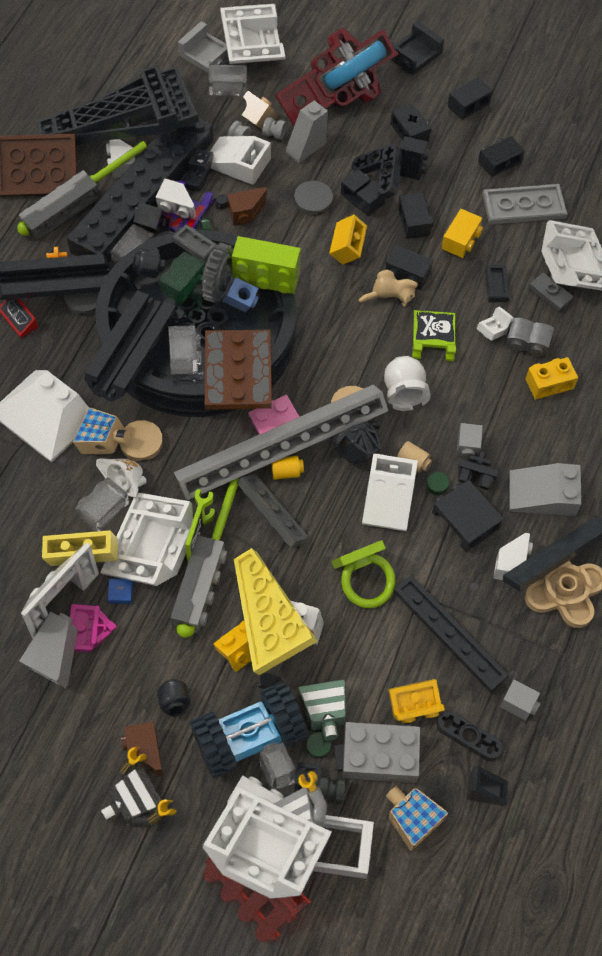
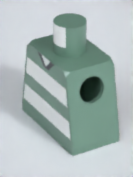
(324, 707)

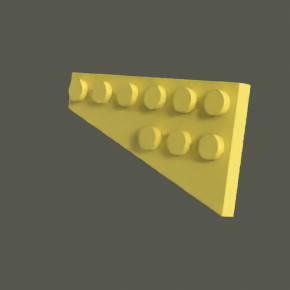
(270, 619)

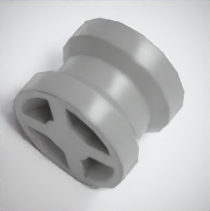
(238, 129)

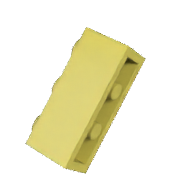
(59, 548)

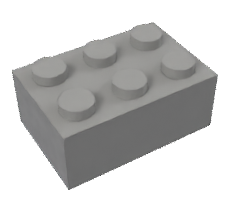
(381, 752)

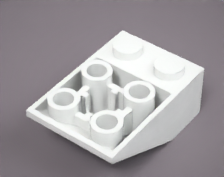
(241, 157)
(389, 492)

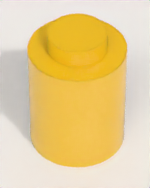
(287, 468)

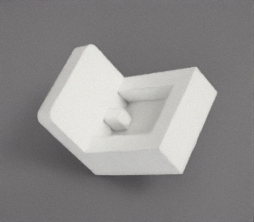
(496, 325)

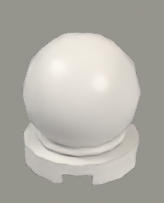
(406, 383)

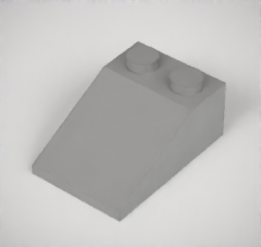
(546, 489)

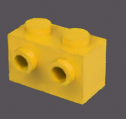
(461, 233)
(348, 239)
(551, 378)

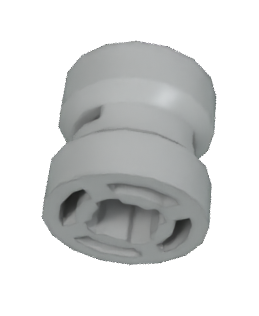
(274, 128)

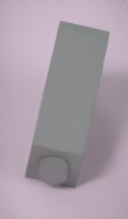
(309, 132)
(52, 649)

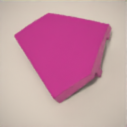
(91, 625)

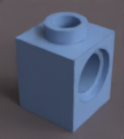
(233, 299)

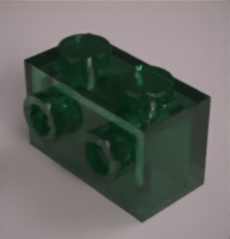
(182, 277)

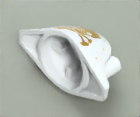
(124, 473)

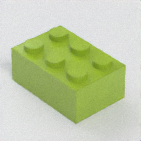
(266, 264)

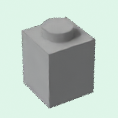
(469, 440)
(521, 700)

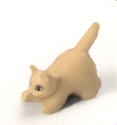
(388, 286)

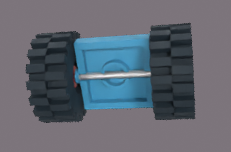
(249, 730)

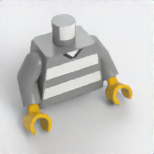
(306, 802)

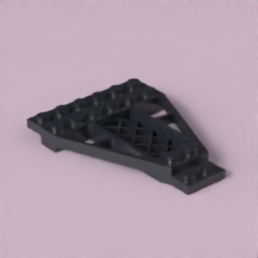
(111, 117)

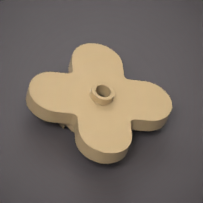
(567, 591)

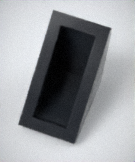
(486, 787)

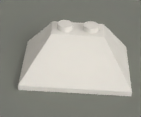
(252, 33)
(573, 255)
(43, 413)
(151, 540)
(78, 568)
(265, 846)

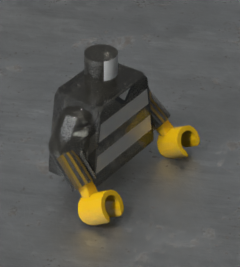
(135, 795)

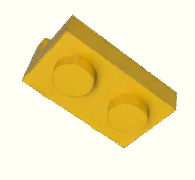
(235, 647)
(415, 701)

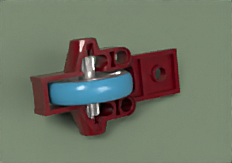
(354, 66)

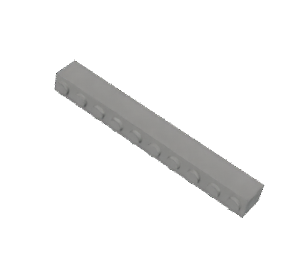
(281, 441)

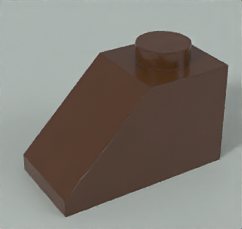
(246, 205)
(145, 737)

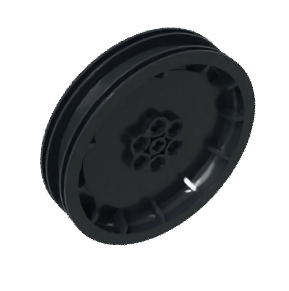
(185, 393)

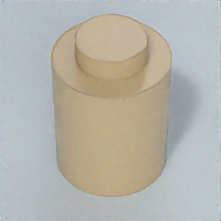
(412, 452)

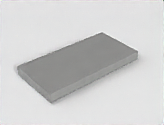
(524, 204)

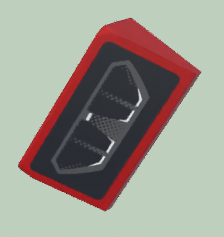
(18, 316)

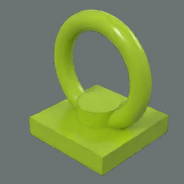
(359, 559)

